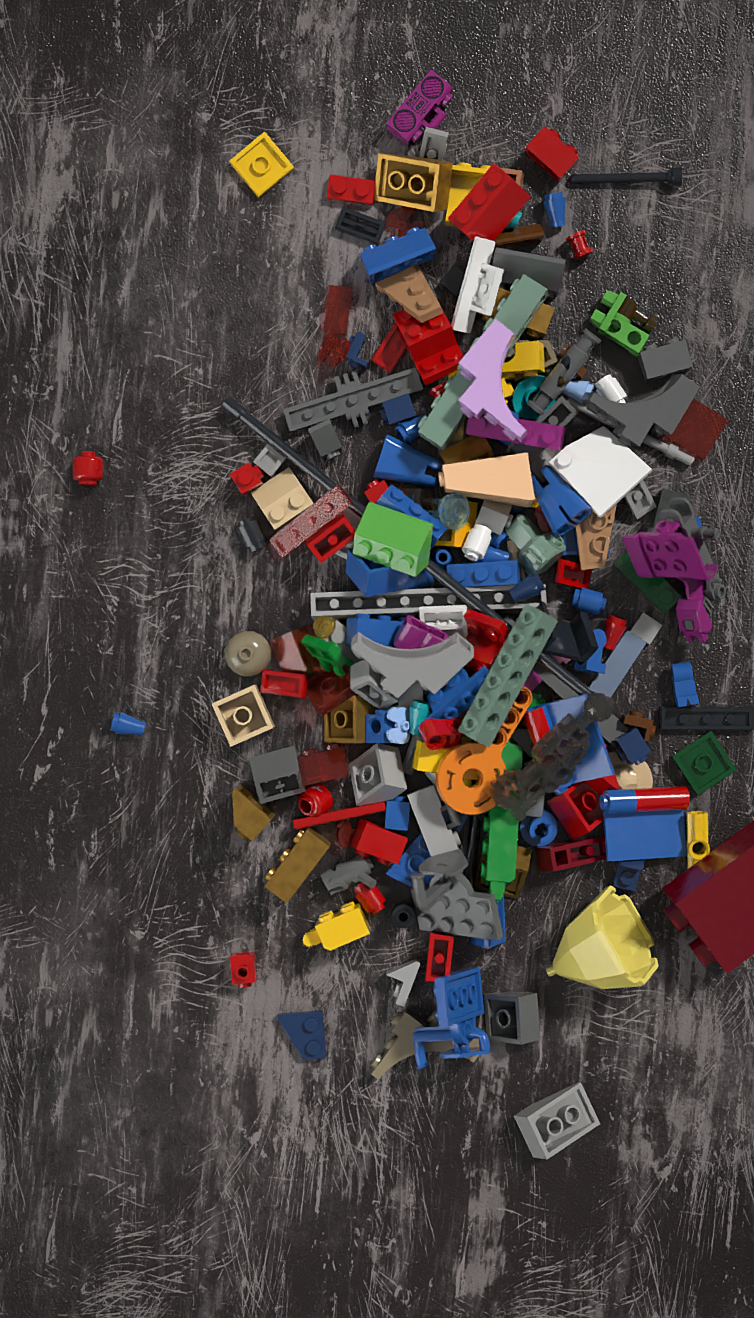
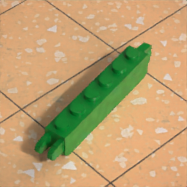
(501, 835)

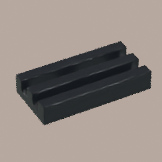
(356, 234)

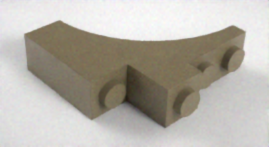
(403, 1045)

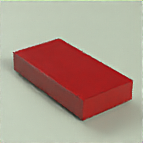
(284, 683)

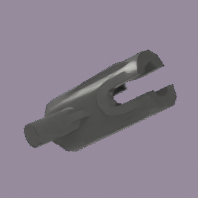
(348, 874)

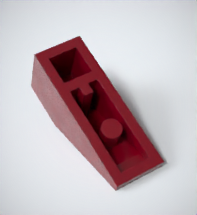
(570, 853)

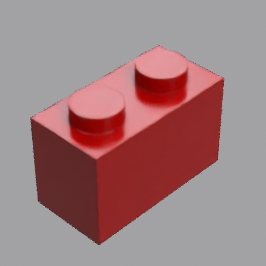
(552, 154)
(331, 537)
(379, 842)
(439, 955)

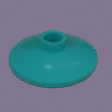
(521, 397)

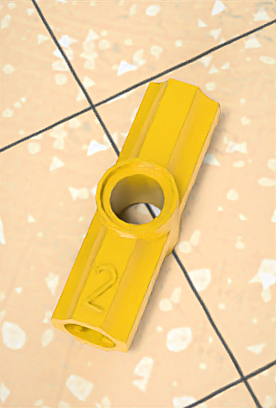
(697, 832)

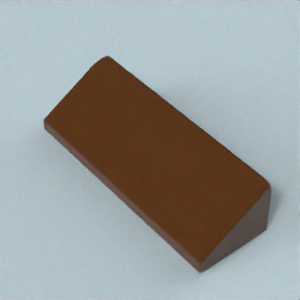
(519, 236)

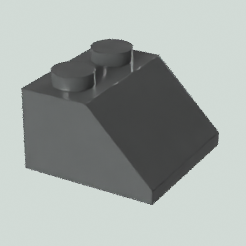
(512, 1017)

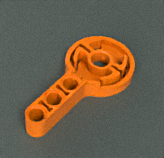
(482, 760)

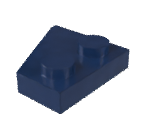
(306, 1032)

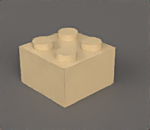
(243, 715)

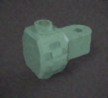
(536, 548)

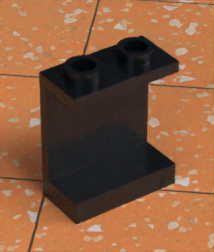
(571, 639)

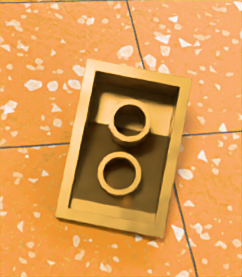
(413, 181)

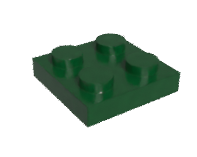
(704, 762)

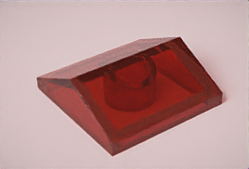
(293, 654)

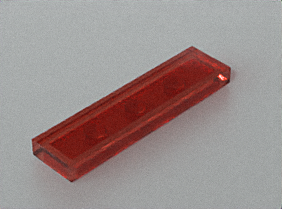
(311, 520)

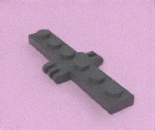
(352, 399)

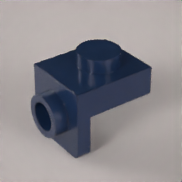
(356, 345)

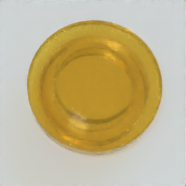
(324, 626)

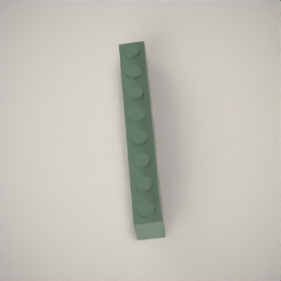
(514, 314)

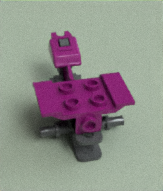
(679, 551)

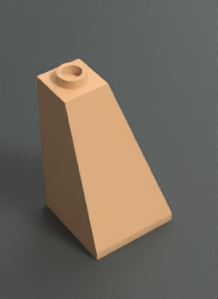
(492, 479)

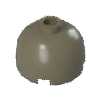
(248, 653)

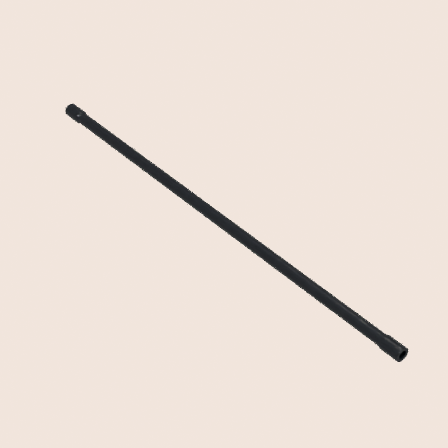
(433, 569)

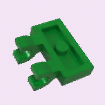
(326, 653)

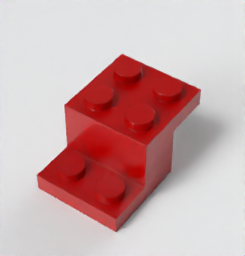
(430, 345)
(487, 637)

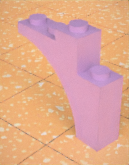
(485, 394)

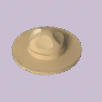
(629, 775)

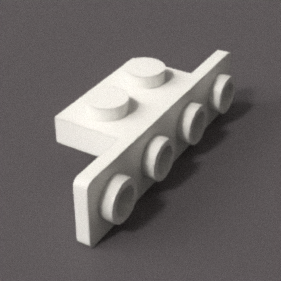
(478, 286)

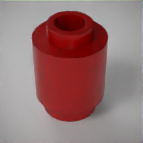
(369, 898)

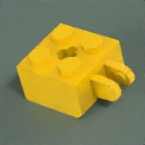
(339, 927)

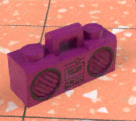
(425, 99)

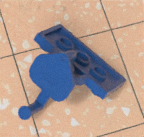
(458, 1004)

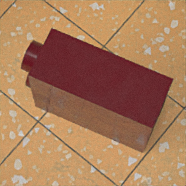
(718, 902)

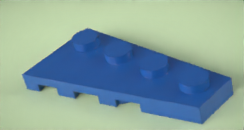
(417, 854)

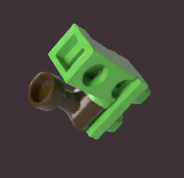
(617, 322)

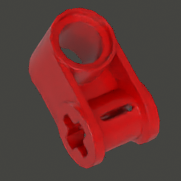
(440, 733)

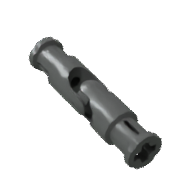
(552, 386)

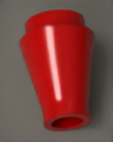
(614, 629)

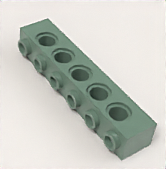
(507, 675)

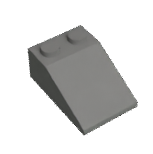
(556, 1121)

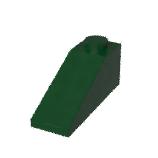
(655, 590)

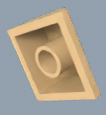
(282, 499)

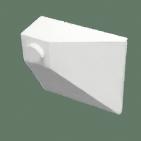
(600, 469)

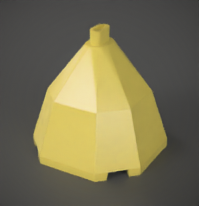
(606, 945)

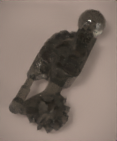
(552, 758)

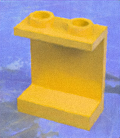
(462, 181)

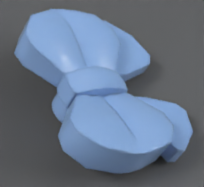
(399, 734)

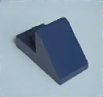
(627, 874)

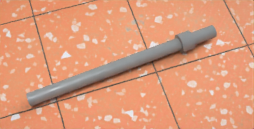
(671, 451)

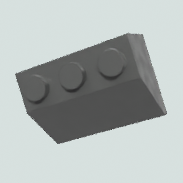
(542, 269)

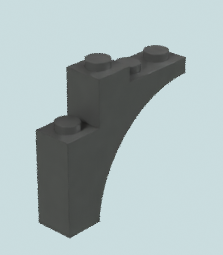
(656, 412)

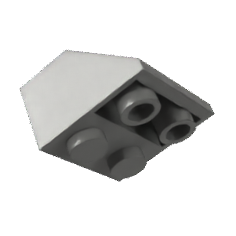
(277, 774)

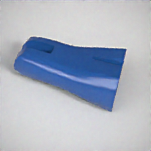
(406, 464)
(559, 502)

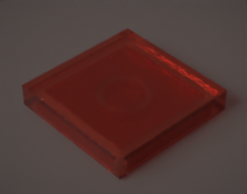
(698, 429)
(329, 690)

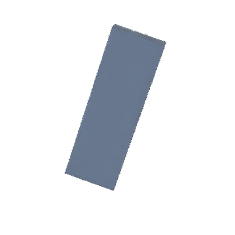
(618, 664)

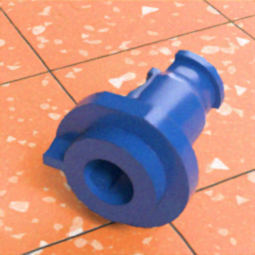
(548, 833)

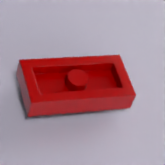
(351, 190)

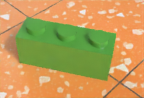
(393, 539)

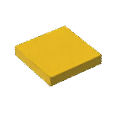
(261, 164)

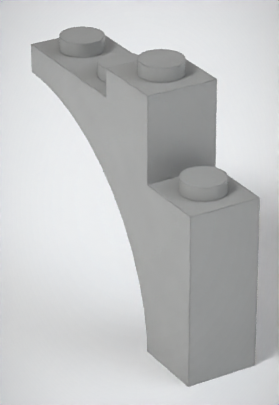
(402, 667)

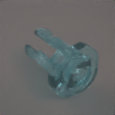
(452, 510)

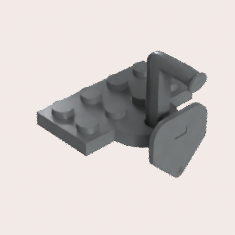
(450, 901)

